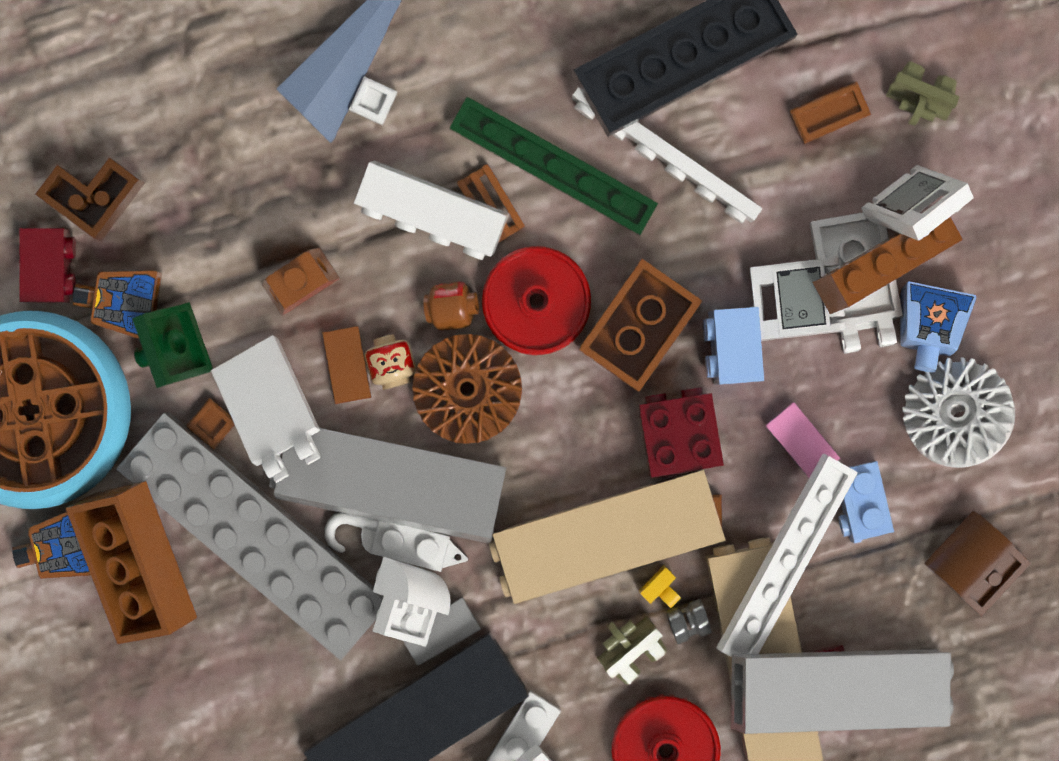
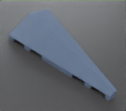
(332, 74)

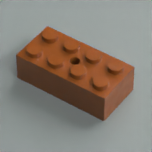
(131, 563)

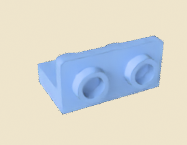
(865, 505)

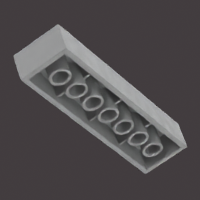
(253, 535)

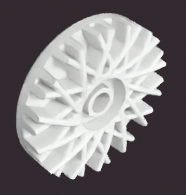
(955, 389)

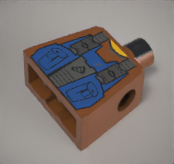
(120, 298)
(52, 549)

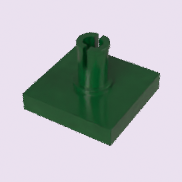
(171, 345)

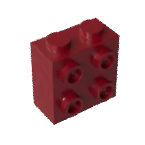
(680, 433)

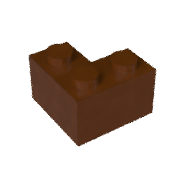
(94, 205)

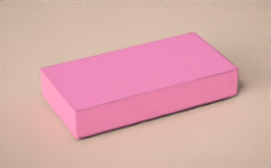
(800, 438)

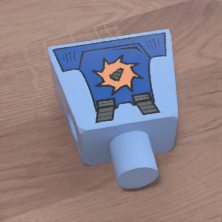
(933, 322)

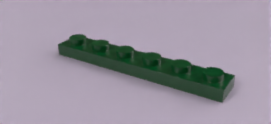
(553, 166)

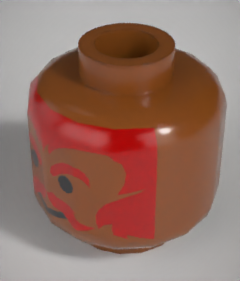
(450, 306)

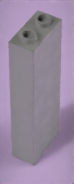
(395, 485)
(841, 691)

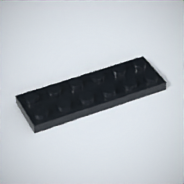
(680, 58)

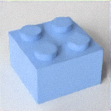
(734, 346)

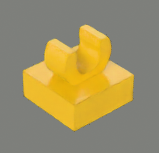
(659, 586)

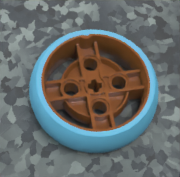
(42, 475)

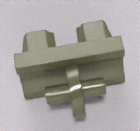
(922, 98)
(627, 645)

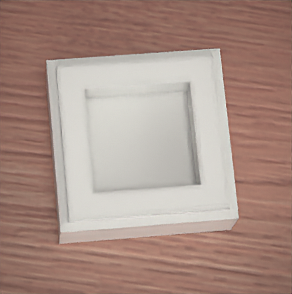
(373, 101)

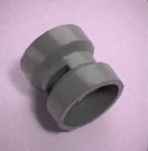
(696, 617)

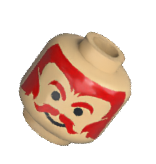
(390, 362)

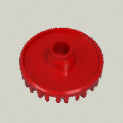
(543, 273)
(662, 722)

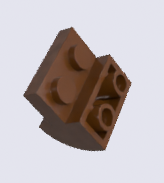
(977, 563)

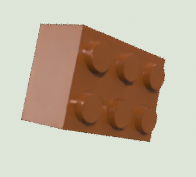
(640, 325)

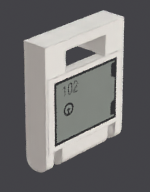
(902, 202)
(797, 300)

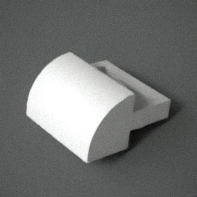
(409, 601)

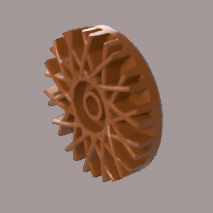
(467, 360)

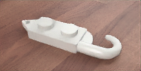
(398, 542)

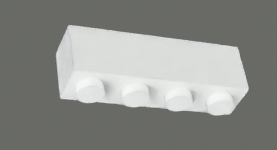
(432, 209)

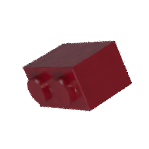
(46, 265)

